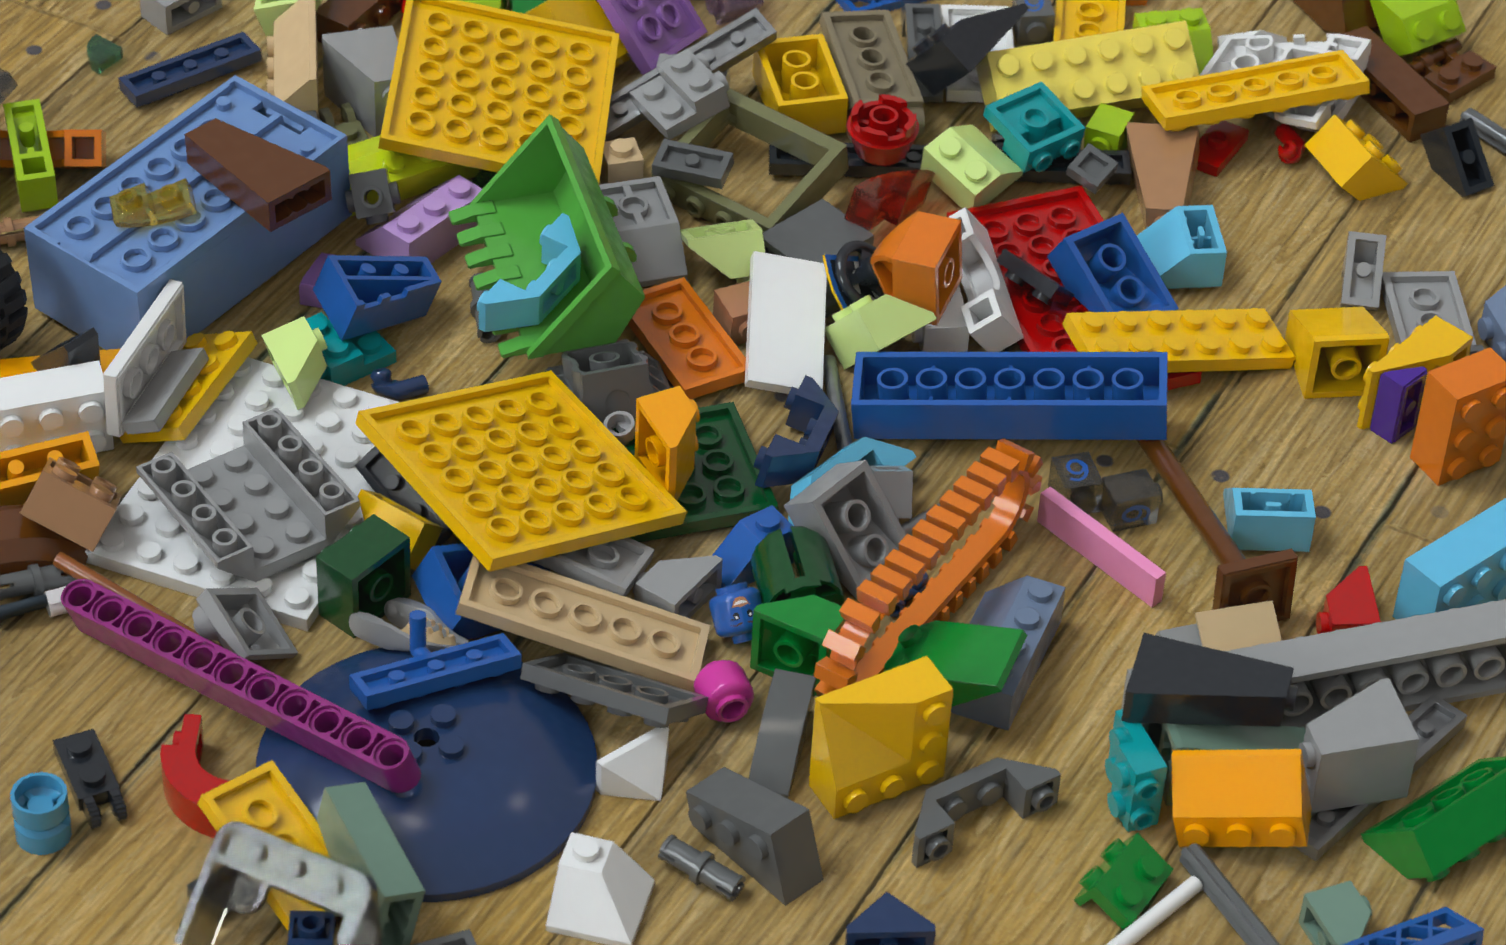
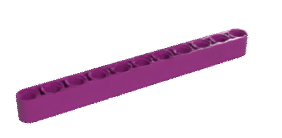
(242, 686)

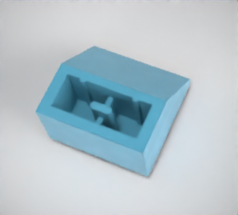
(1187, 247)
(1270, 518)

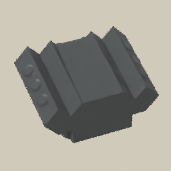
(610, 376)

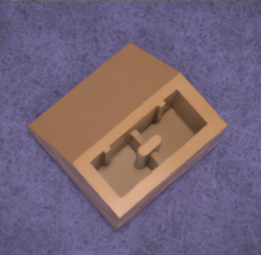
(72, 503)

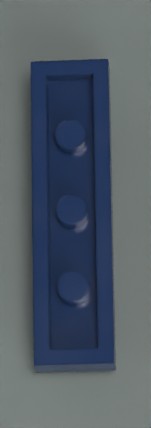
(189, 69)

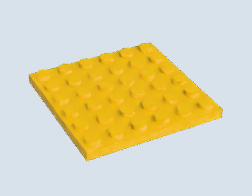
(484, 78)
(520, 469)

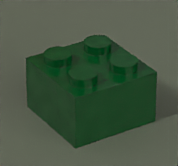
(363, 572)

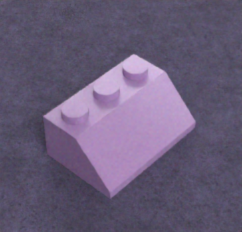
(423, 224)

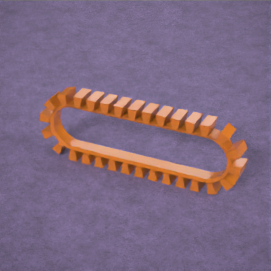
(1002, 473)

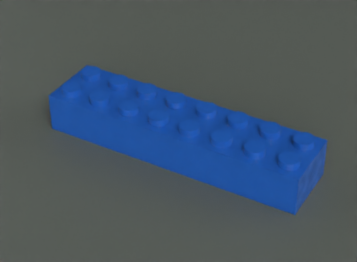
(1010, 395)

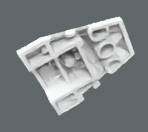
(1260, 49)

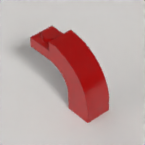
(185, 778)

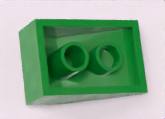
(967, 655)

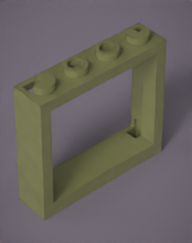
(778, 130)

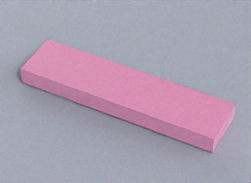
(1101, 547)

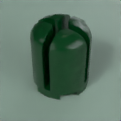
(812, 563)

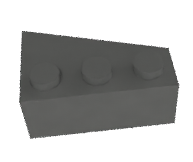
(758, 831)

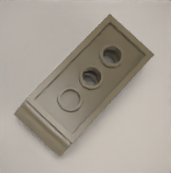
(871, 59)

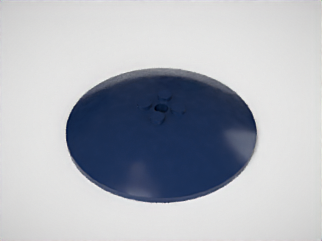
(492, 792)

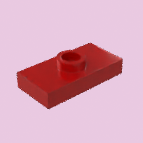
(1219, 146)

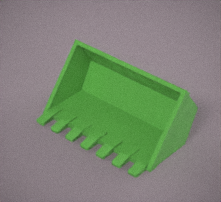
(527, 194)

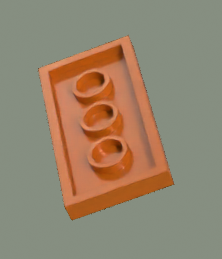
(687, 340)

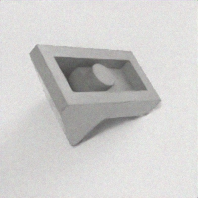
(1363, 270)

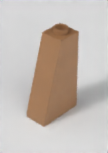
(1162, 167)

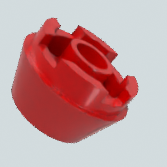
(882, 129)

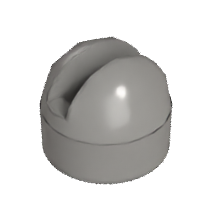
(623, 423)

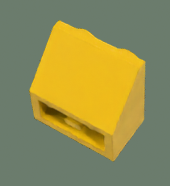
(1355, 160)

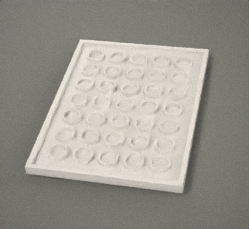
(154, 547)

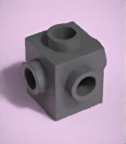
(361, 185)

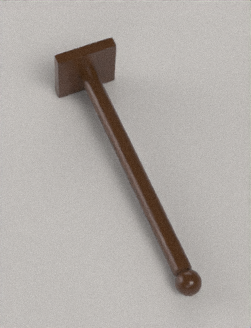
(1237, 578)

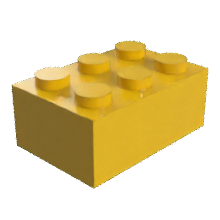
(802, 82)

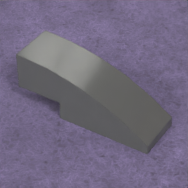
(783, 731)

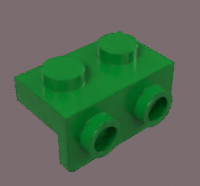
(1125, 879)

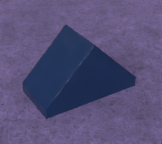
(890, 923)

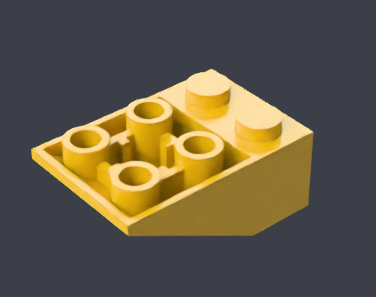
(1427, 346)

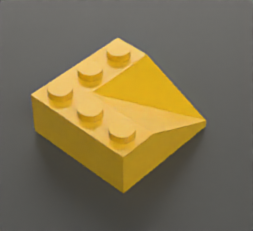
(880, 737)

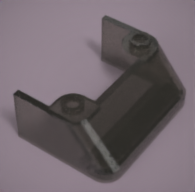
(252, 861)

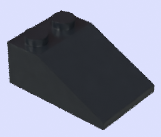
(959, 48)

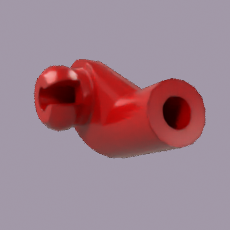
(1292, 143)

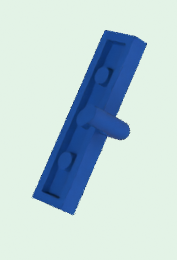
(434, 670)

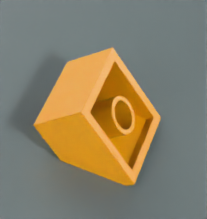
(667, 437)

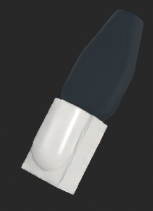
(50, 600)

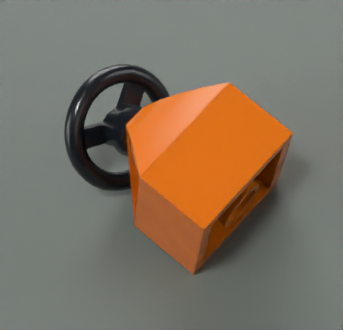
(913, 263)

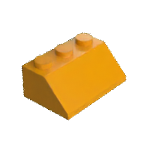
(1240, 798)

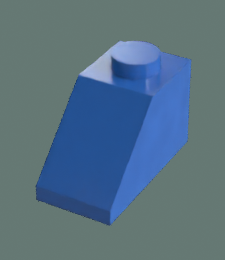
(741, 541)

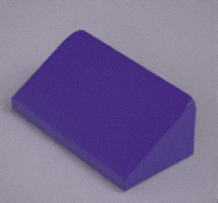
(1398, 402)

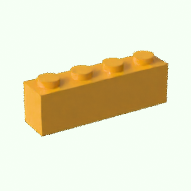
(23, 465)

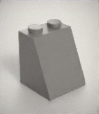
(360, 72)
(1360, 750)

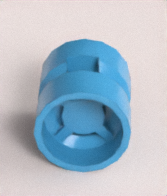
(41, 813)

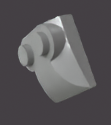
(242, 623)

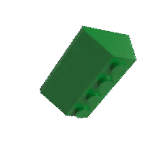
(1445, 822)

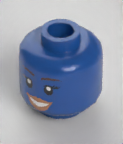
(733, 611)

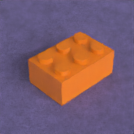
(1462, 417)

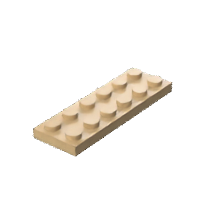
(586, 621)

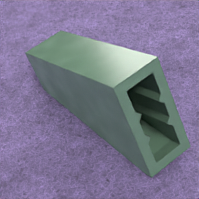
(1222, 738)
(362, 839)

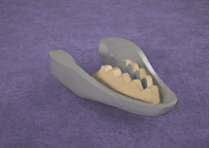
(397, 610)

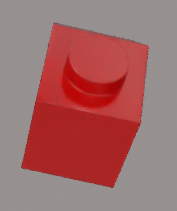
(1349, 604)

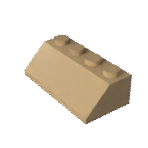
(294, 57)

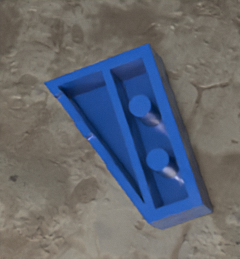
(374, 291)

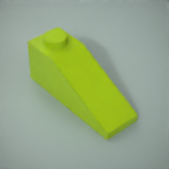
(30, 155)

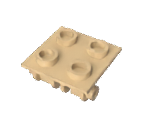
(1238, 626)

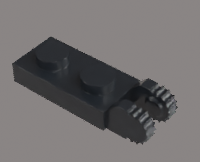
(89, 775)

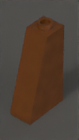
(257, 174)

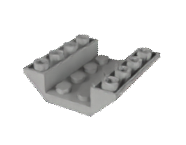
(651, 227)
(256, 503)

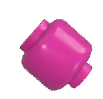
(727, 690)

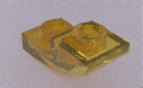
(144, 208)

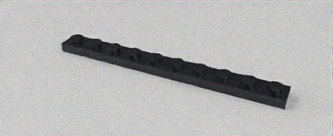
(787, 165)

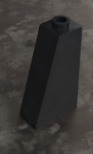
(1205, 686)

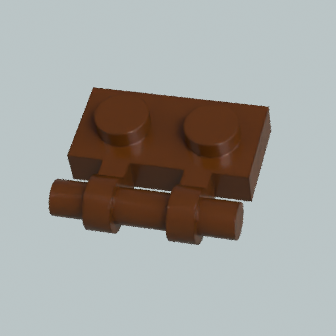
(1459, 72)

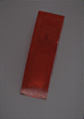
(888, 197)

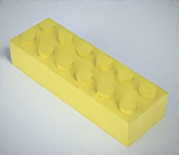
(1093, 67)

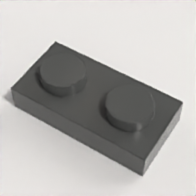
(692, 163)

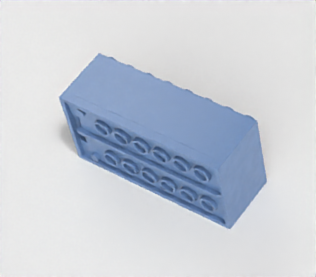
(110, 275)

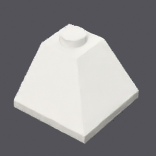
(598, 892)

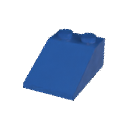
(1110, 269)
(441, 582)

